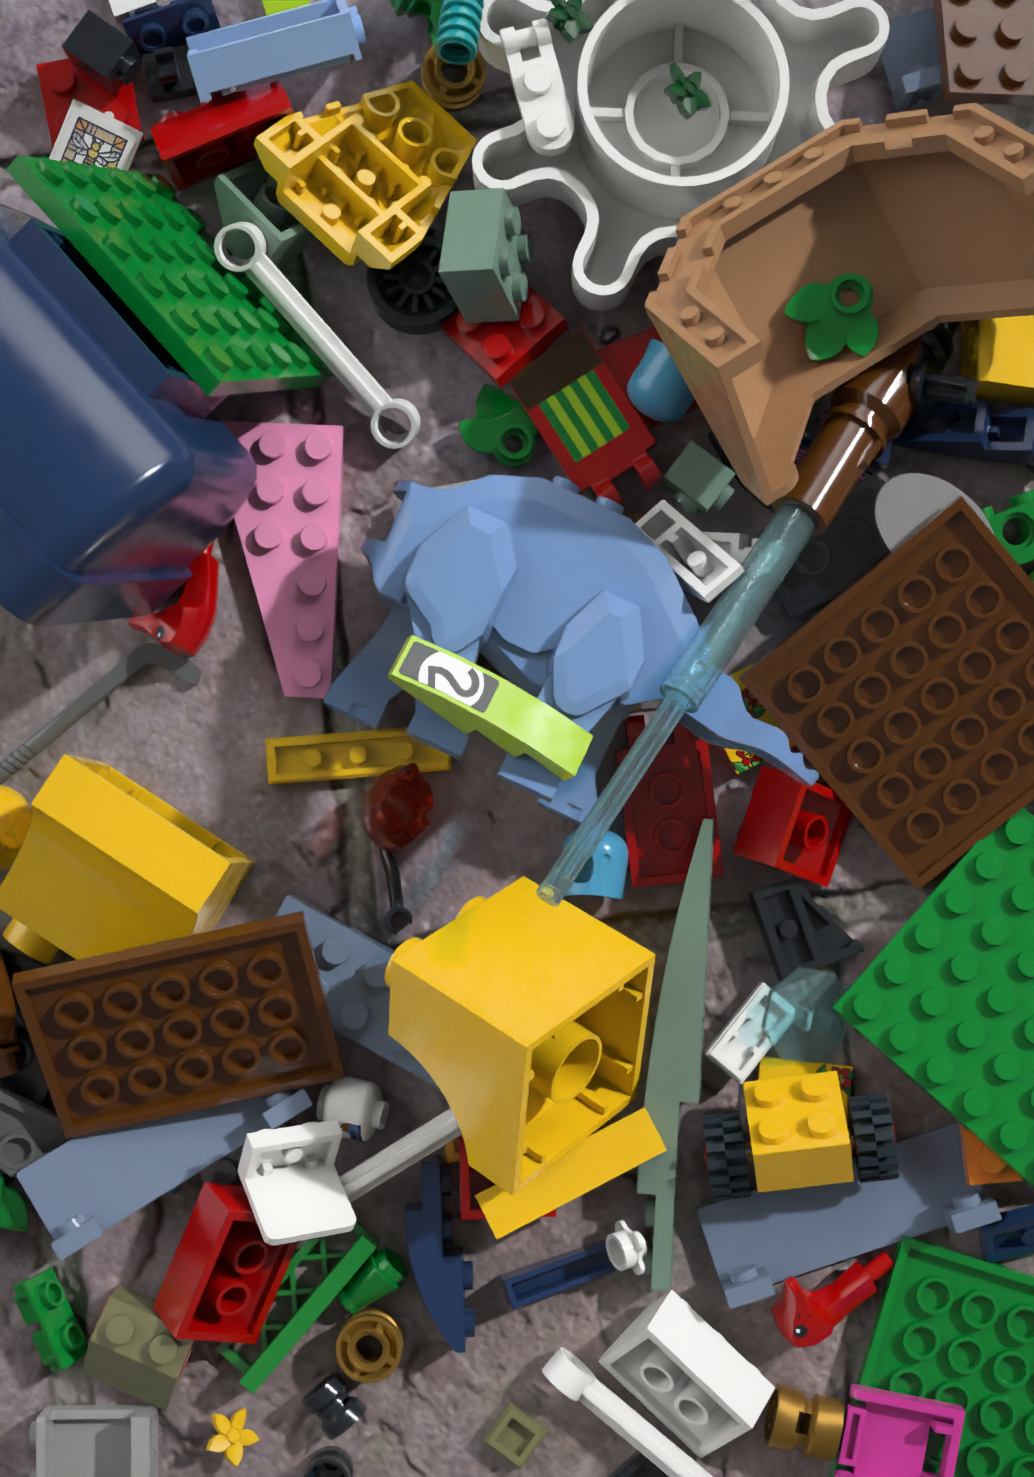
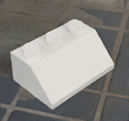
(688, 1375)

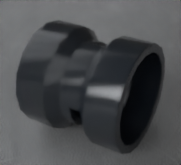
(333, 1405)
(330, 1457)

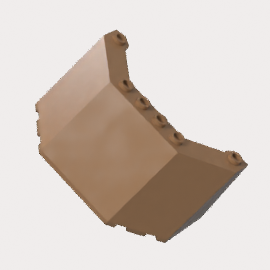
(912, 204)

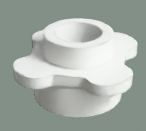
(626, 1248)

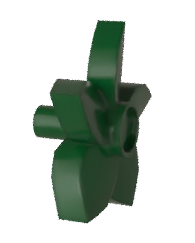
(568, 19)
(686, 93)

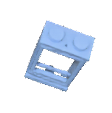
(275, 47)

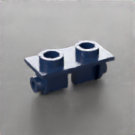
(170, 24)

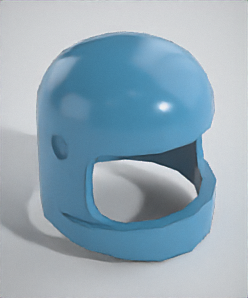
(658, 386)
(605, 869)

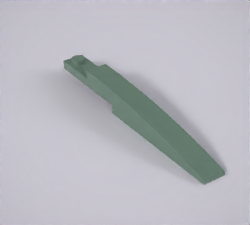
(677, 1054)

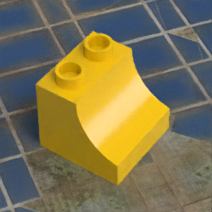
(113, 868)
(523, 1025)

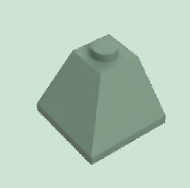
(251, 197)

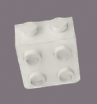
(295, 1182)

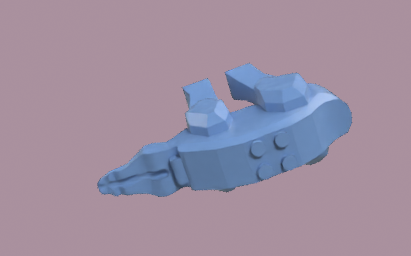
(559, 604)

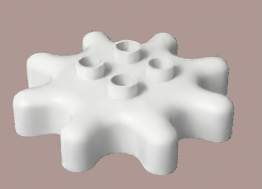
(632, 152)

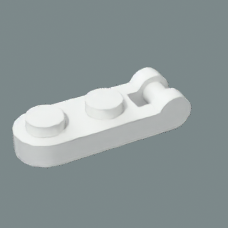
(539, 88)

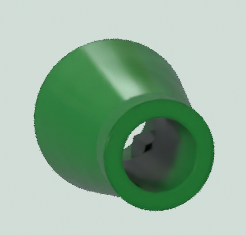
(375, 1279)

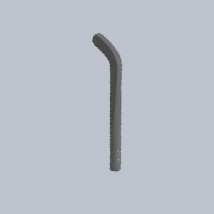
(123, 671)

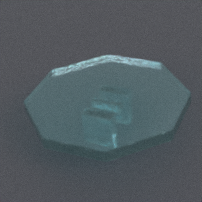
(800, 1015)

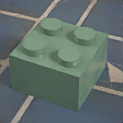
(485, 255)

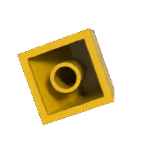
(1000, 358)

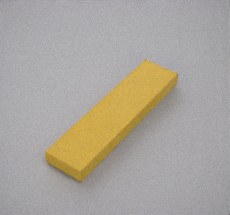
(348, 756)
(576, 1173)

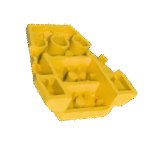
(368, 171)

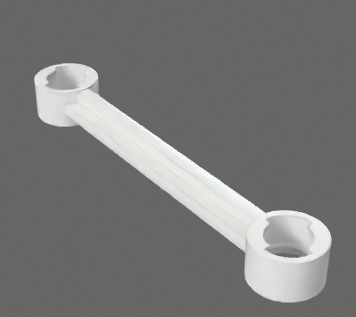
(316, 334)
(399, 1156)
(580, 1384)

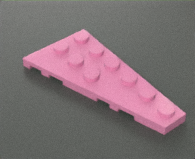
(293, 545)

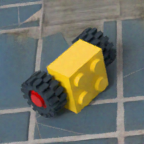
(799, 1137)

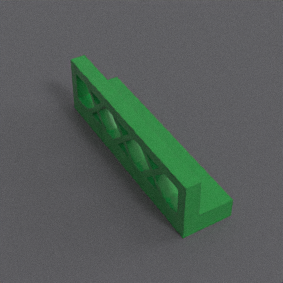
(309, 1310)

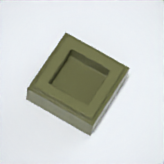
(515, 1434)

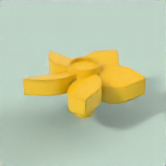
(231, 1436)

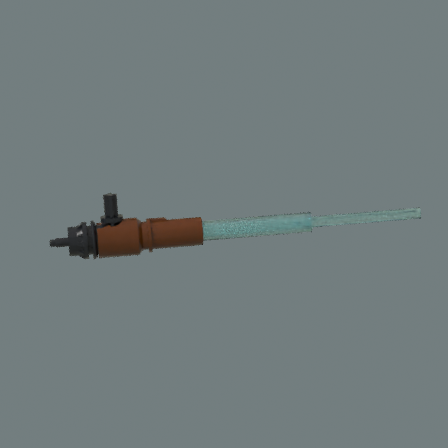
(852, 434)

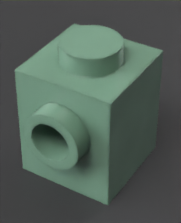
(698, 481)

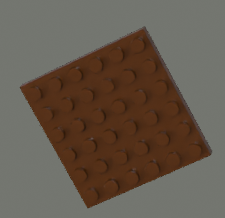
(918, 692)

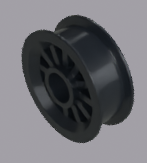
(395, 315)

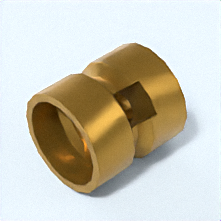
(819, 1427)

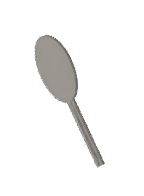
(910, 502)

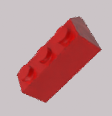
(218, 133)
(222, 1271)

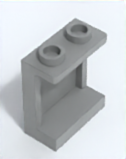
(95, 1441)

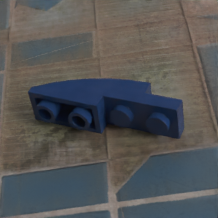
(439, 1270)

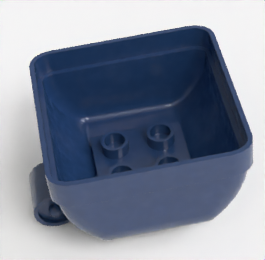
(104, 444)

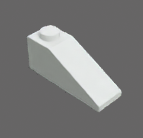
(694, 558)

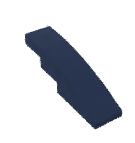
(972, 432)

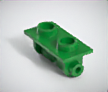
(44, 1301)

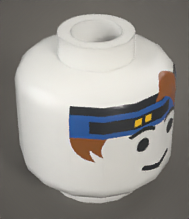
(355, 1105)

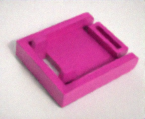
(892, 1434)

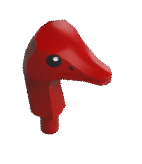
(187, 625)
(810, 1316)

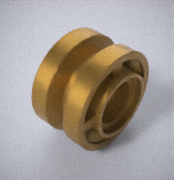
(452, 96)
(367, 1367)

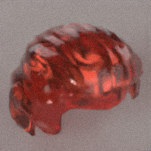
(397, 808)

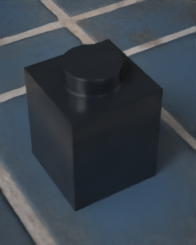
(102, 52)

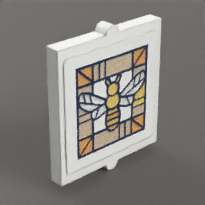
(95, 139)

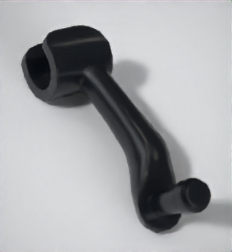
(394, 890)

